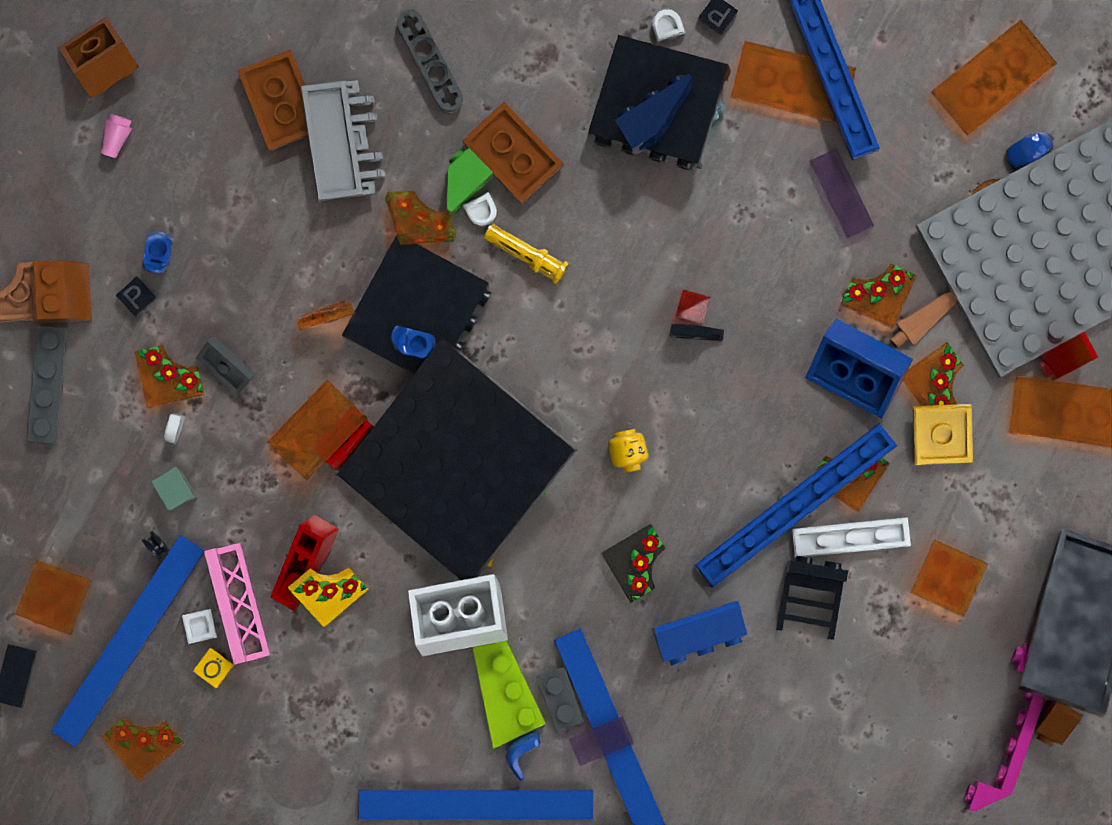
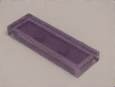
(842, 193)

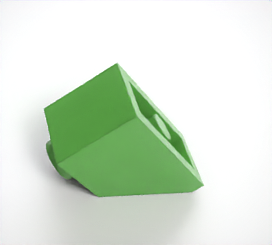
(465, 178)

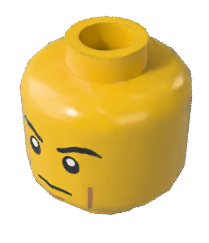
(628, 450)

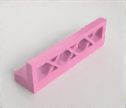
(226, 607)

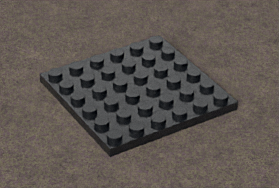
(456, 461)

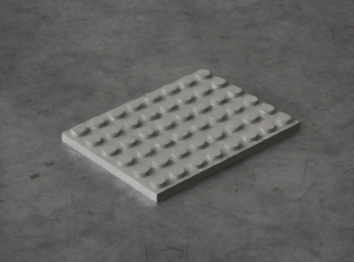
(1032, 251)

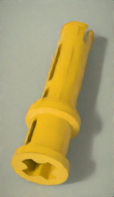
(538, 260)

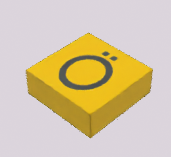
(213, 668)

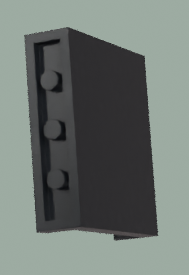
(644, 67)
(417, 293)

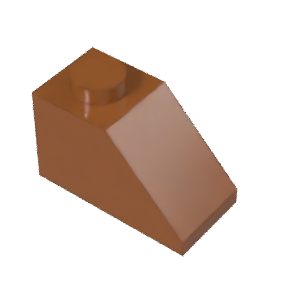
(1056, 723)

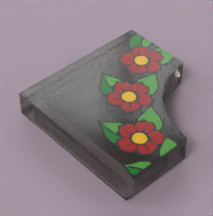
(633, 562)

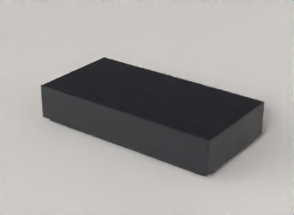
(16, 675)

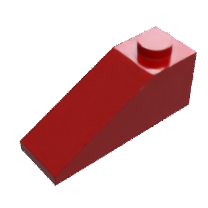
(1067, 357)
(306, 552)

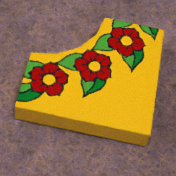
(327, 594)

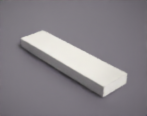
(851, 537)

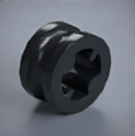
(155, 545)

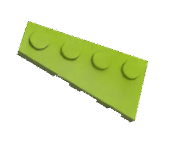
(505, 694)

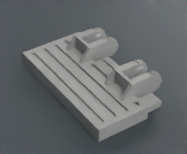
(336, 142)

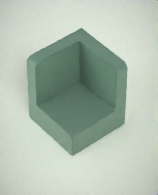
(173, 488)

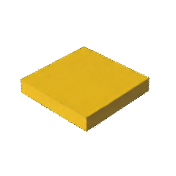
(942, 434)

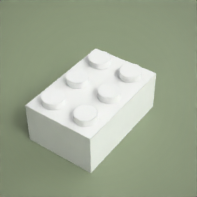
(458, 615)

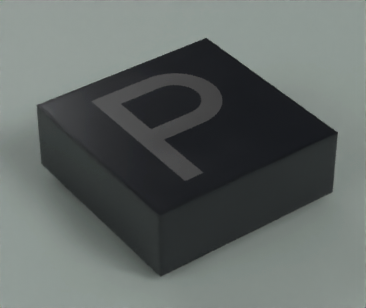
(718, 15)
(136, 296)

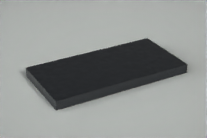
(1073, 629)

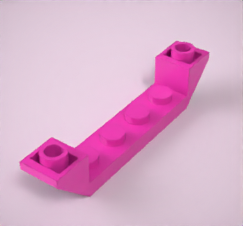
(982, 795)

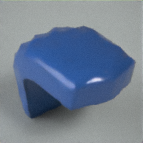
(1029, 149)
(157, 252)
(412, 342)
(518, 748)

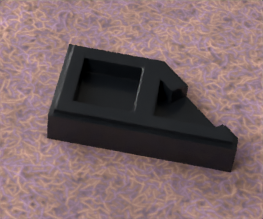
(696, 332)

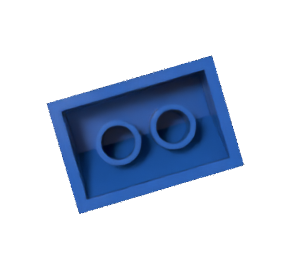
(858, 368)
(700, 633)

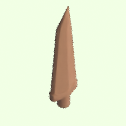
(921, 321)

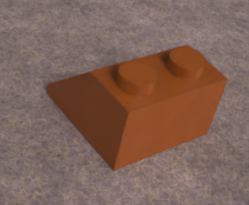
(98, 57)
(60, 291)

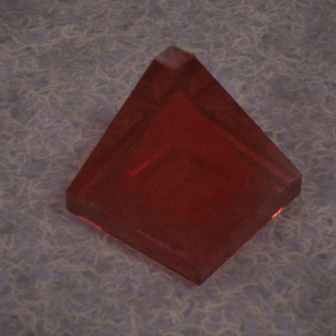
(692, 307)

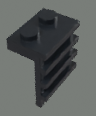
(817, 577)

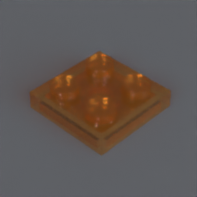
(949, 578)
(53, 597)

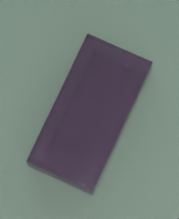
(601, 741)

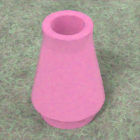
(115, 134)

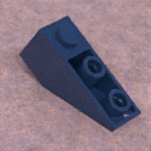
(651, 119)

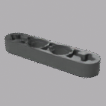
(432, 60)

